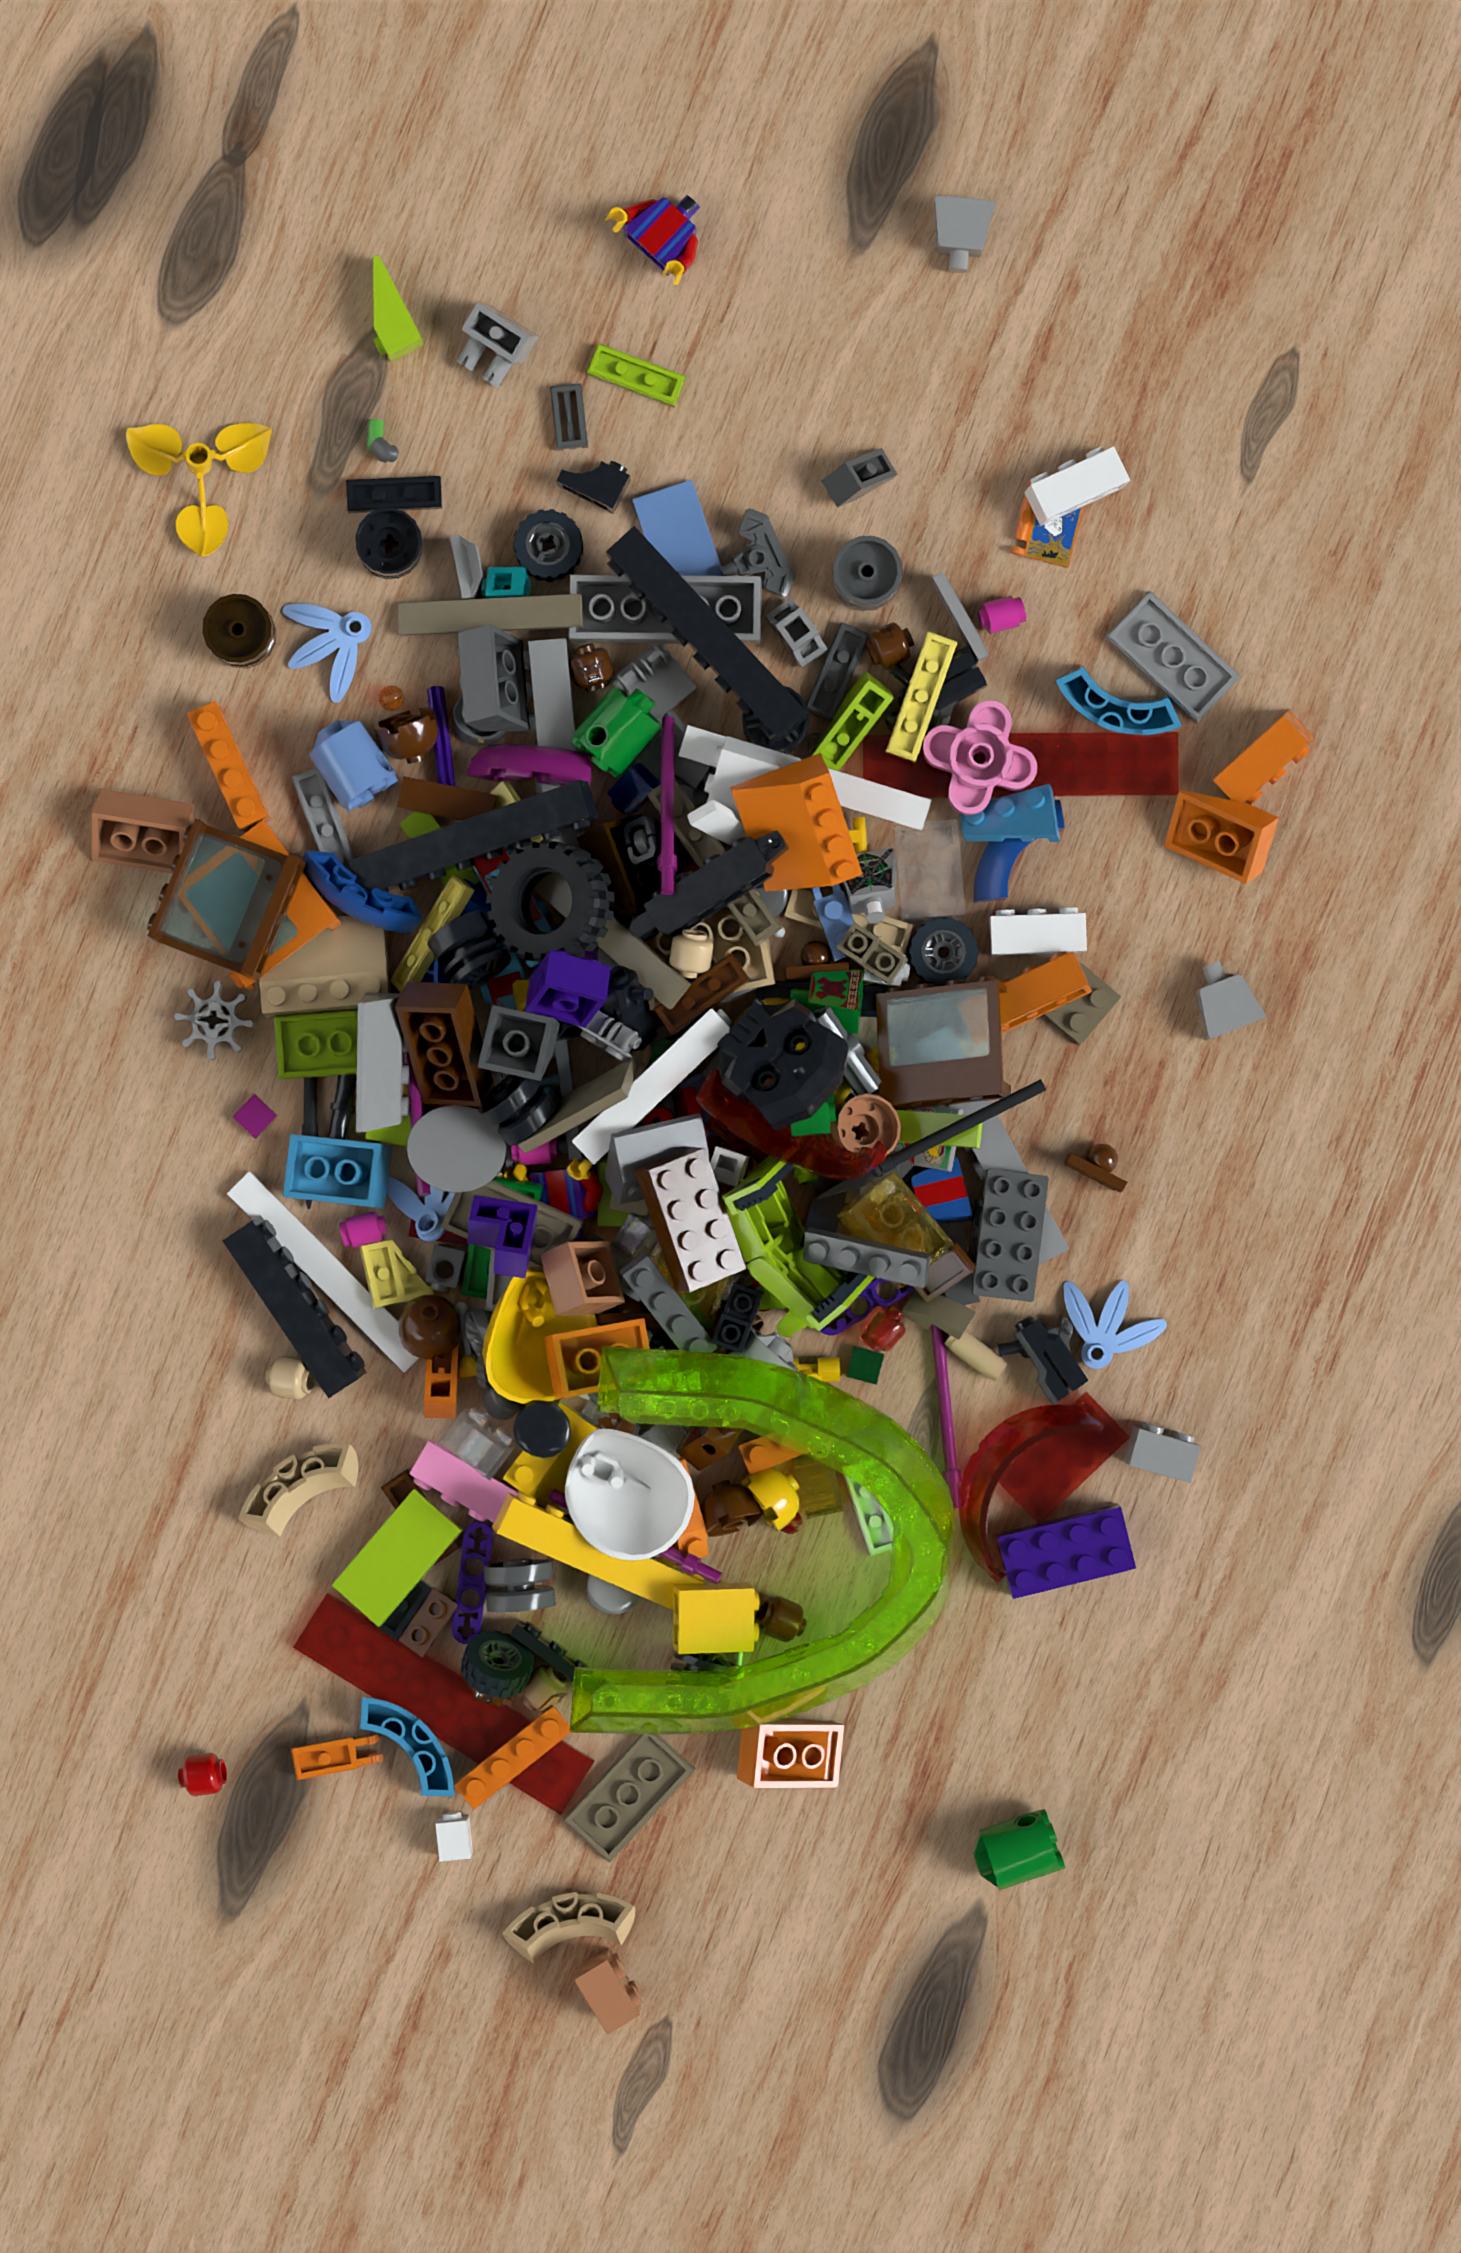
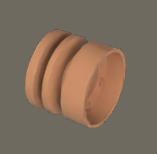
(872, 1119)

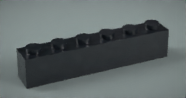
(295, 1306)

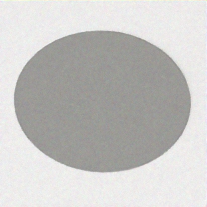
(455, 1149)

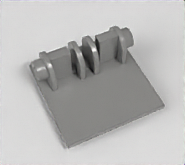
(658, 677)
(612, 1036)

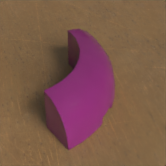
(523, 761)

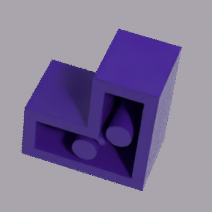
(507, 1228)

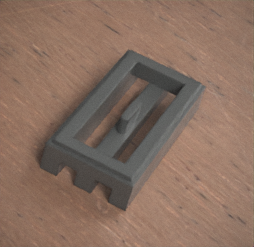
(572, 443)

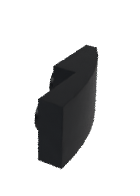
(737, 1317)

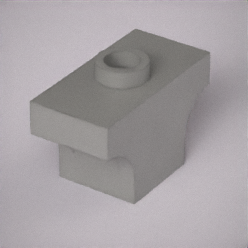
(796, 632)

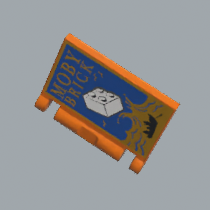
(1049, 542)

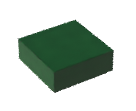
(865, 1365)

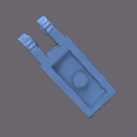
(834, 917)

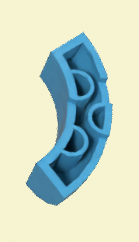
(1114, 712)
(416, 1741)

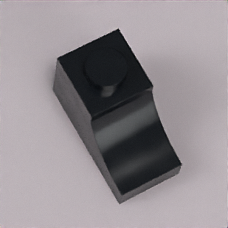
(600, 486)

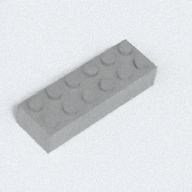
(617, 616)

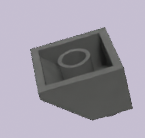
(518, 1043)

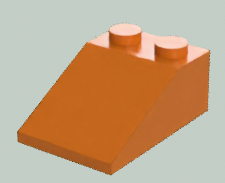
(1221, 834)
(577, 1354)
(791, 1754)

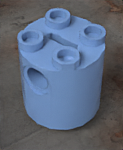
(352, 763)

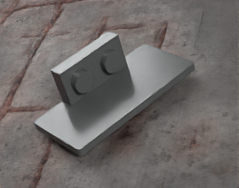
(1008, 1235)

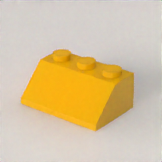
(541, 1475)

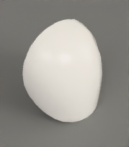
(628, 1495)

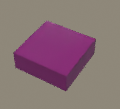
(255, 1116)

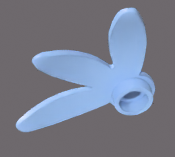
(325, 644)
(424, 1215)
(1110, 1319)

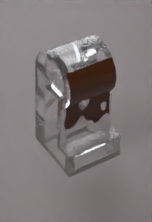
(607, 1420)

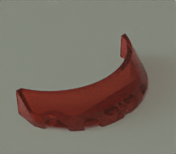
(802, 1152)
(995, 1455)

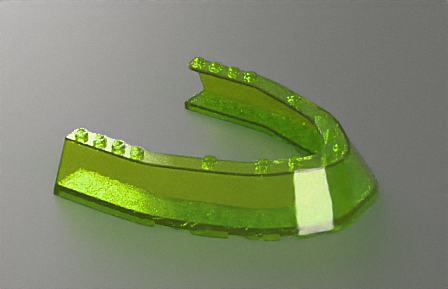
(834, 1430)

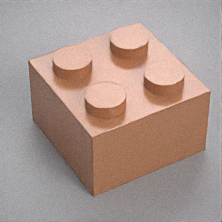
(582, 1278)
(608, 1990)

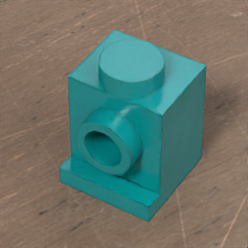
(506, 583)

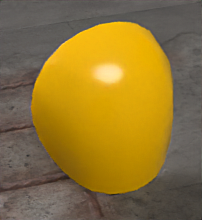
(515, 1338)

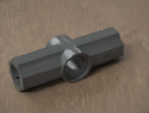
(857, 1070)

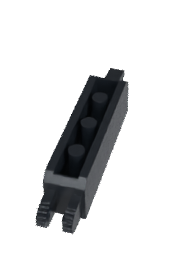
(710, 887)

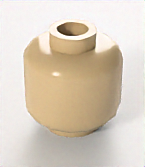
(691, 953)
(290, 1378)

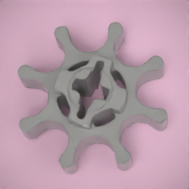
(213, 1036)

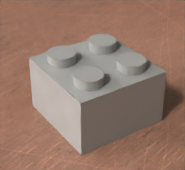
(1162, 1453)

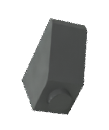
(858, 477)

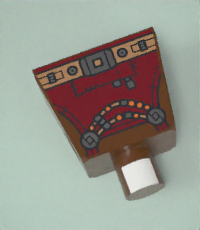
(717, 1440)

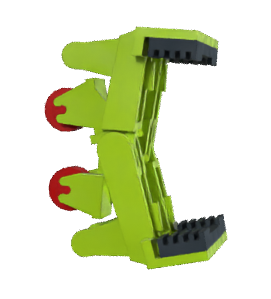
(771, 1240)

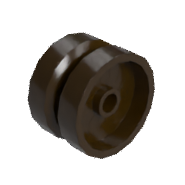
(224, 620)

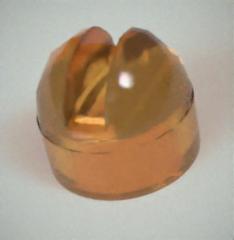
(395, 703)

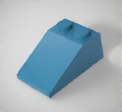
(337, 1171)

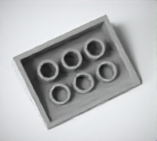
(380, 1064)

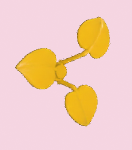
(157, 447)

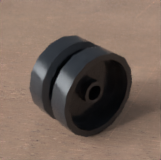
(519, 1107)

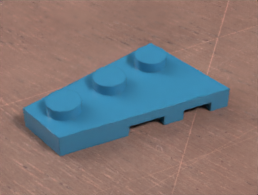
(1018, 815)

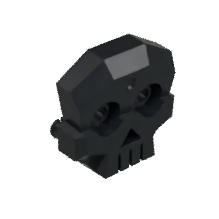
(800, 1077)

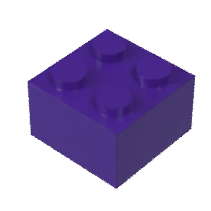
(568, 988)

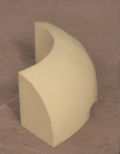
(296, 1482)
(569, 1917)

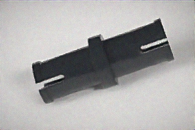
(342, 1107)

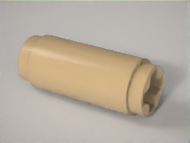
(977, 1355)

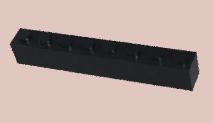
(706, 634)
(477, 838)

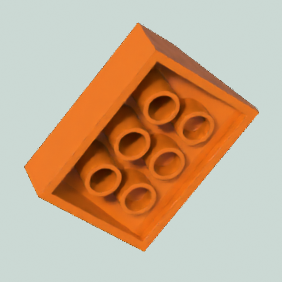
(807, 813)

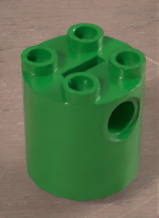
(617, 729)
(1018, 1850)

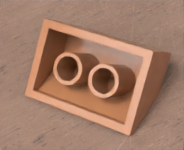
(138, 830)

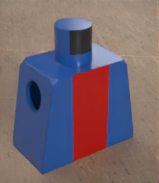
(943, 1194)

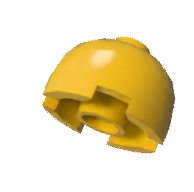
(775, 1496)

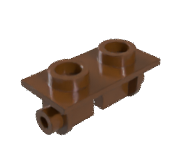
(428, 1622)

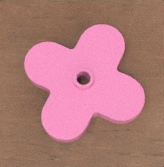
(987, 735)

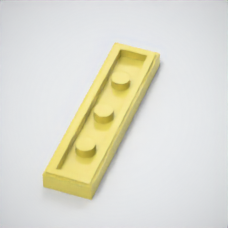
(921, 697)
(419, 956)

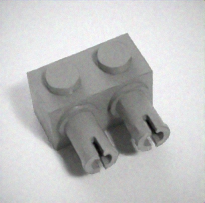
(502, 334)

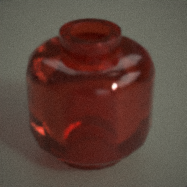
(882, 1329)

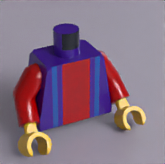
(661, 232)
(569, 1188)

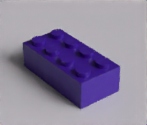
(1065, 1551)

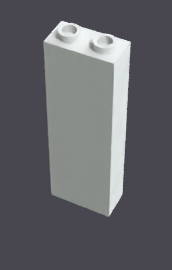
(654, 1083)

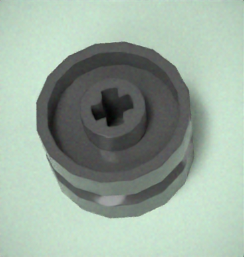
(861, 591)
(519, 1579)

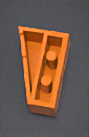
(1265, 759)

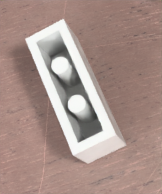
(1076, 484)
(1037, 932)

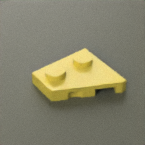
(390, 1275)

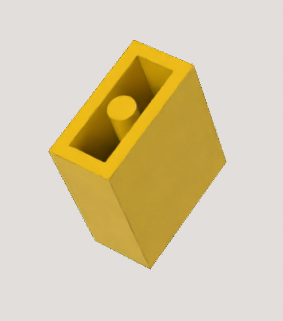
(714, 1618)

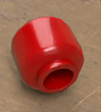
(203, 1774)

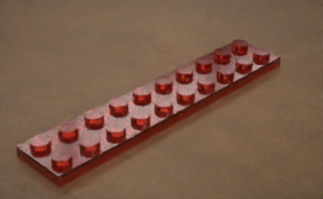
(1070, 762)
(436, 1695)

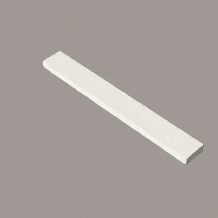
(851, 791)
(323, 1268)

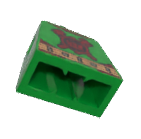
(839, 991)

